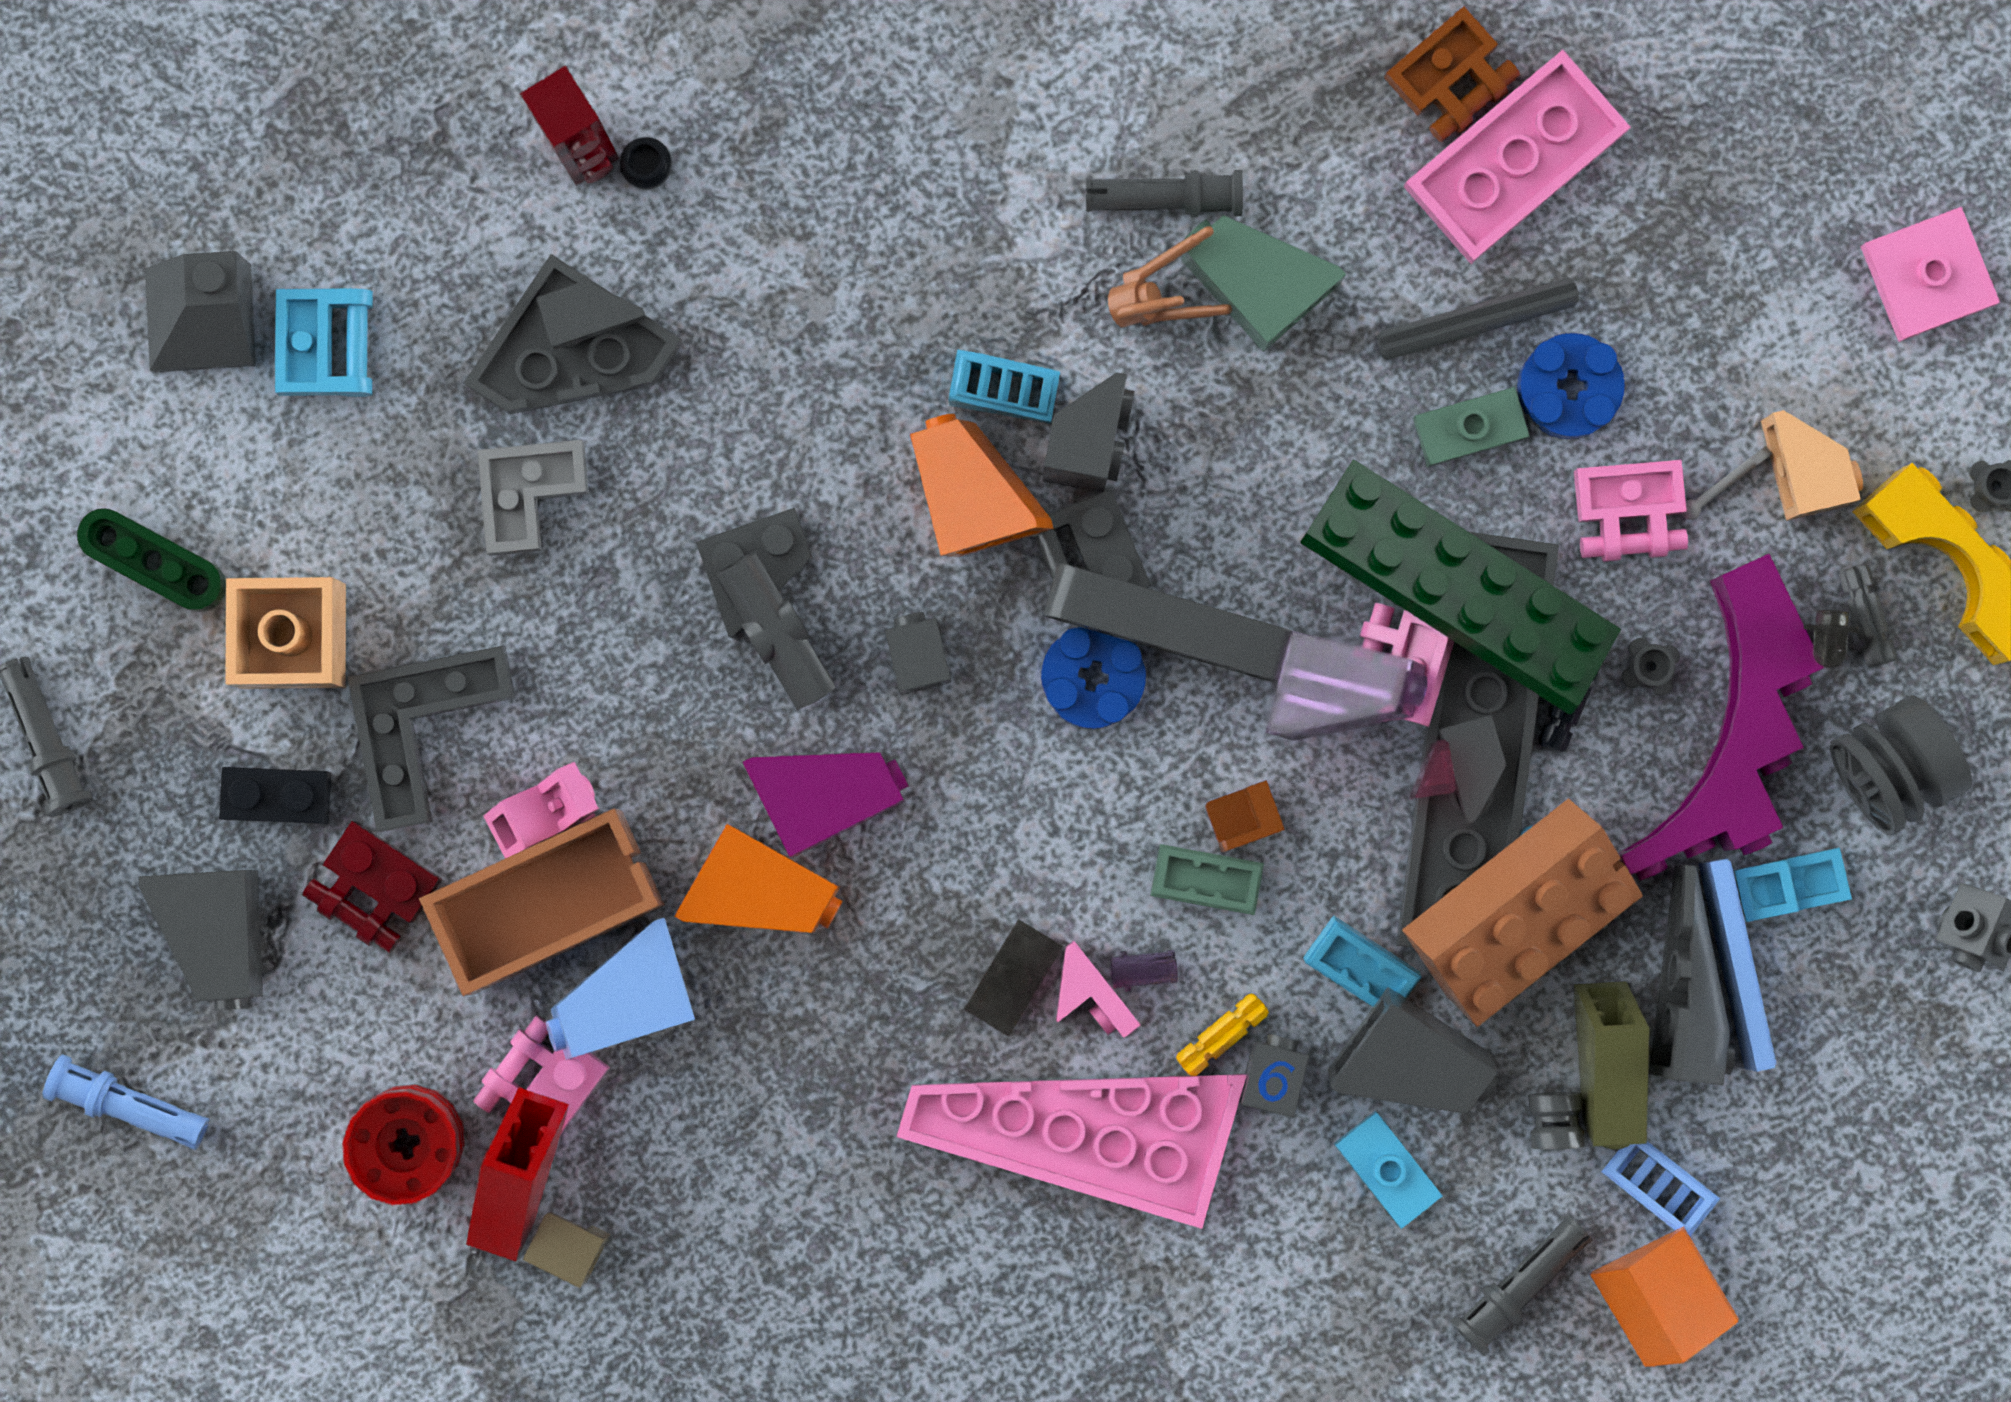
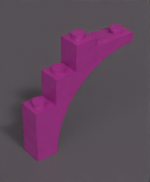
(1765, 654)

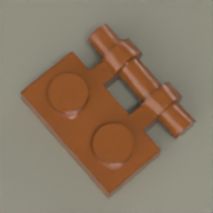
(1441, 62)

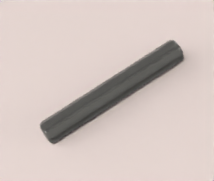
(1477, 318)

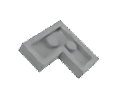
(515, 480)

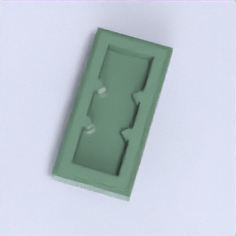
(1471, 427)
(1207, 879)

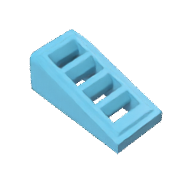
(1007, 368)

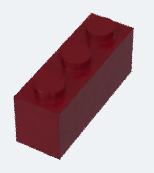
(571, 126)

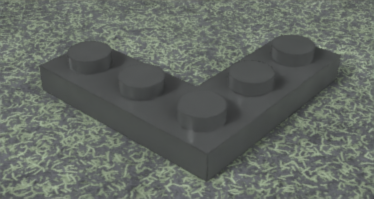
(384, 717)

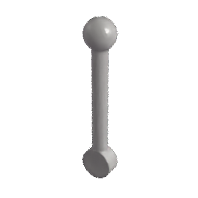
(1694, 506)

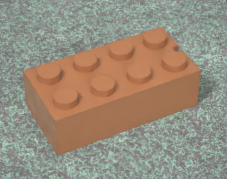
(541, 902)
(1523, 912)

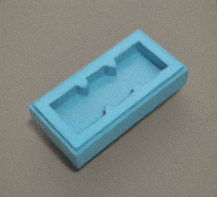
(1359, 963)
(1388, 1169)

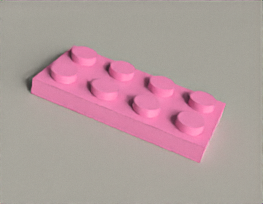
(1516, 156)

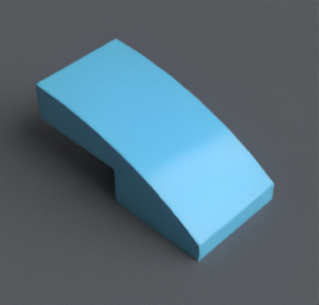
(1793, 884)

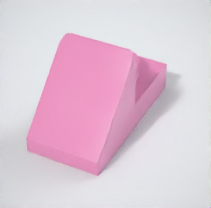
(1082, 981)

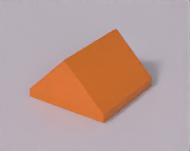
(1665, 1299)

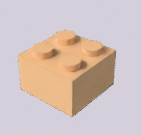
(285, 633)

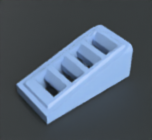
(1698, 1212)

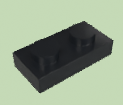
(275, 795)

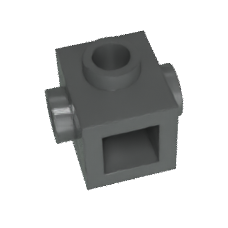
(1977, 929)

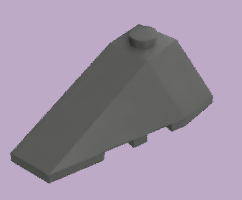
(1690, 1012)

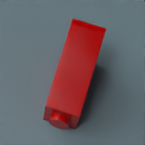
(515, 1174)

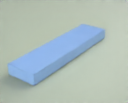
(1737, 965)

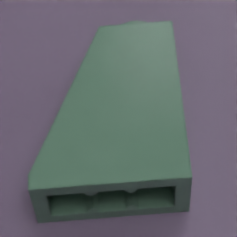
(1260, 278)

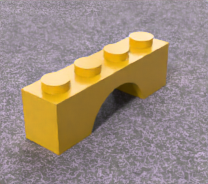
(1915, 512)

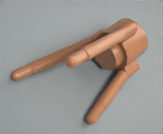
(1142, 301)

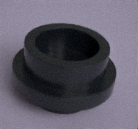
(645, 163)

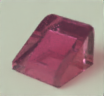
(1436, 773)

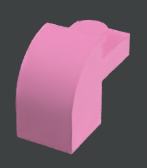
(542, 811)

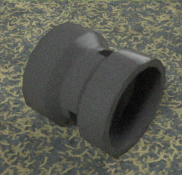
(1556, 1108)

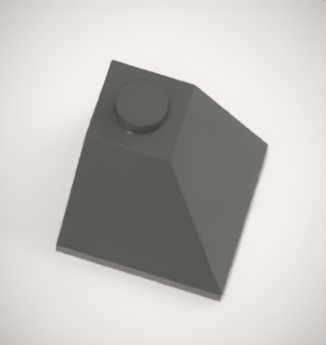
(200, 312)

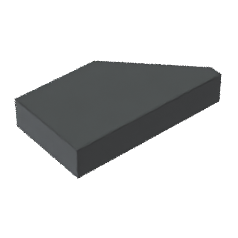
(584, 312)
(1475, 762)

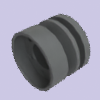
(1901, 764)

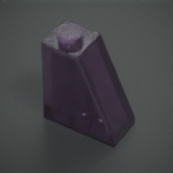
(1341, 688)

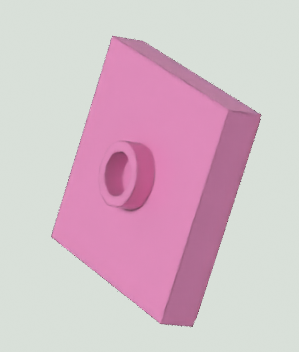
(1930, 274)

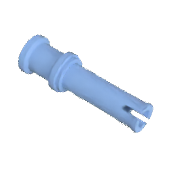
(103, 1095)

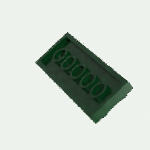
(1461, 587)

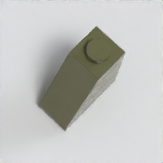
(1612, 1063)

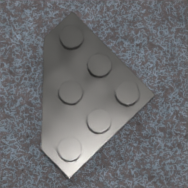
(527, 374)

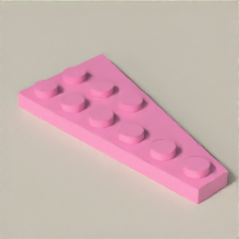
(1113, 1138)

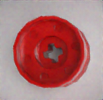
(391, 1172)

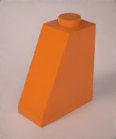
(972, 489)
(758, 888)

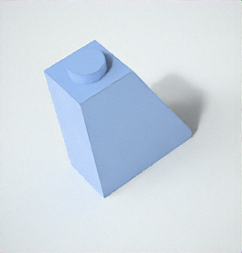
(624, 997)

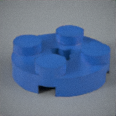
(1594, 366)
(1067, 691)

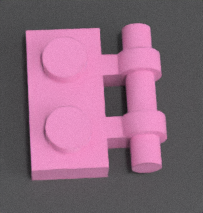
(1631, 492)
(1412, 641)
(559, 1079)

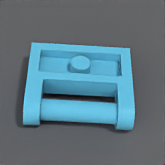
(305, 342)

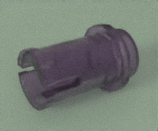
(1143, 969)

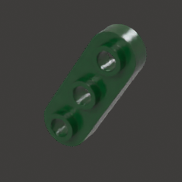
(130, 556)

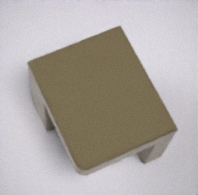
(566, 1249)

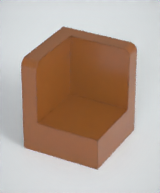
(1244, 816)

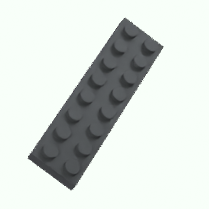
(1441, 843)

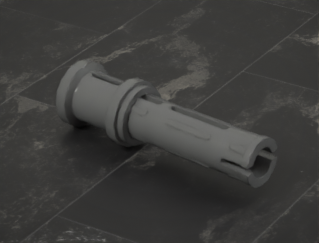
(1193, 193)
(49, 759)
(1505, 1301)

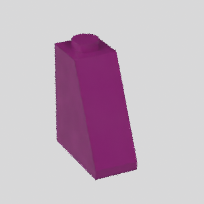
(824, 794)

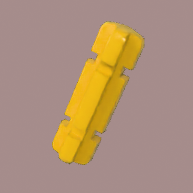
(1222, 1034)

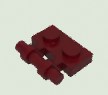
(380, 872)

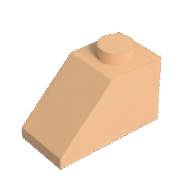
(1809, 467)

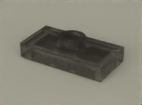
(1013, 977)

